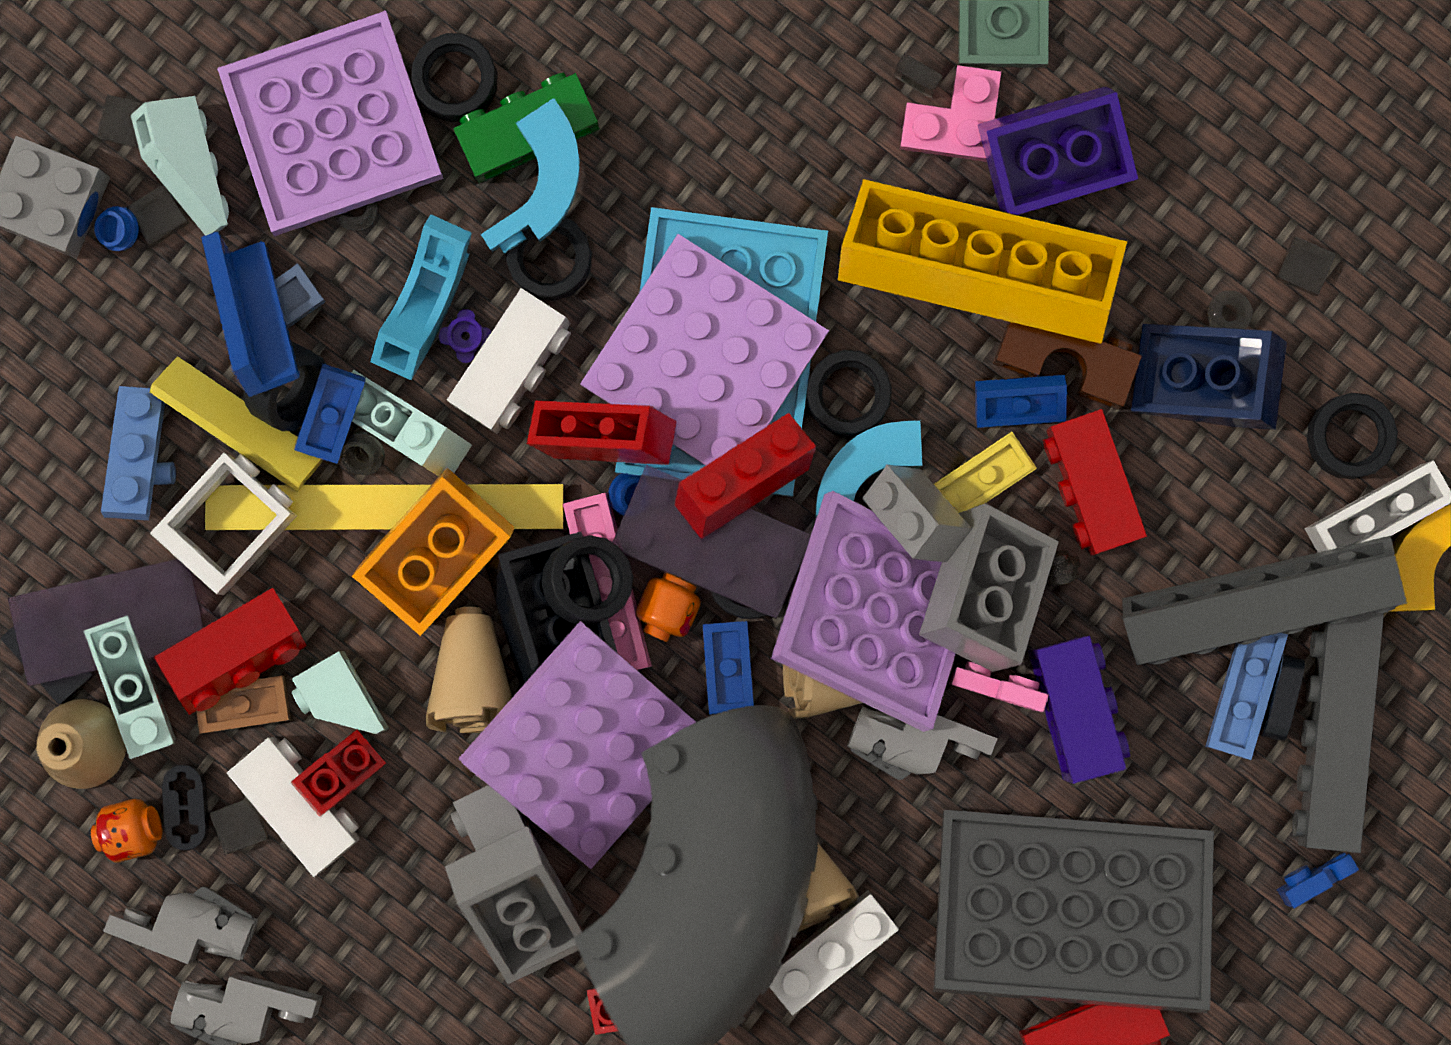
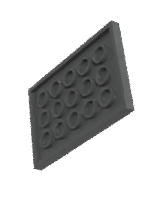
(1074, 911)

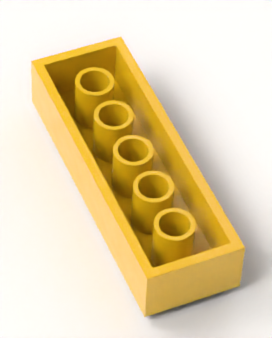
(981, 261)

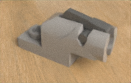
(907, 750)
(187, 924)
(240, 1011)

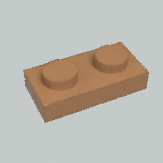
(253, 705)

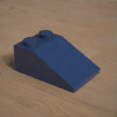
(1210, 375)

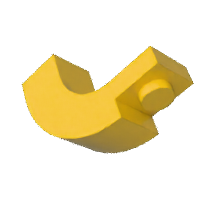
(1417, 556)

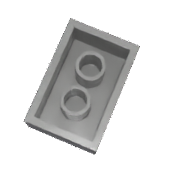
(990, 590)
(516, 904)

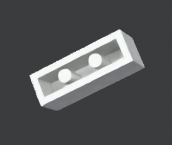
(510, 362)
(1383, 509)
(266, 782)
(832, 952)

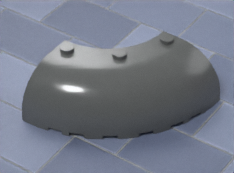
(715, 881)

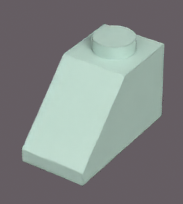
(337, 695)

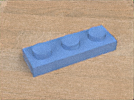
(133, 454)
(1246, 695)

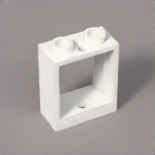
(170, 536)

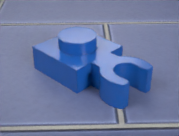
(1306, 883)

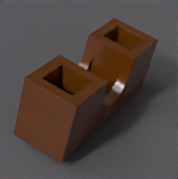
(1105, 367)

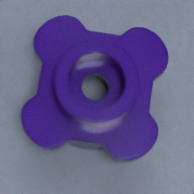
(453, 333)

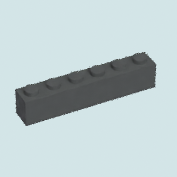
(1263, 601)
(1338, 733)

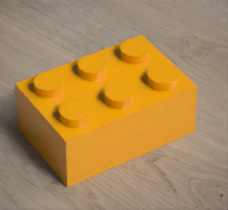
(433, 551)

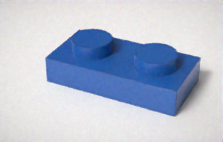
(1020, 401)
(329, 413)
(727, 666)

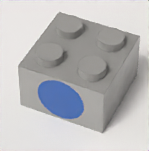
(49, 196)

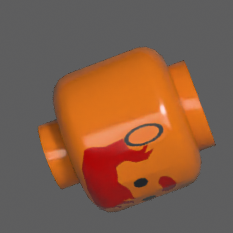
(668, 607)
(126, 830)

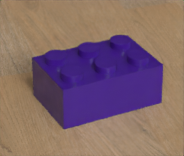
(1058, 151)
(1079, 709)

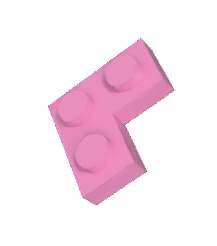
(954, 130)
(1016, 691)

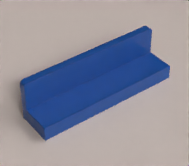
(251, 315)

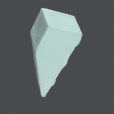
(177, 152)
(408, 429)
(130, 687)

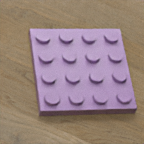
(330, 123)
(705, 352)
(861, 616)
(575, 743)

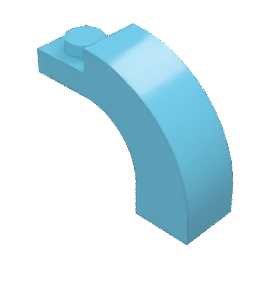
(559, 170)
(424, 299)
(869, 454)

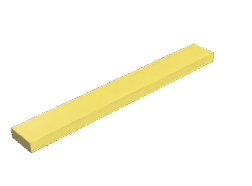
(376, 506)

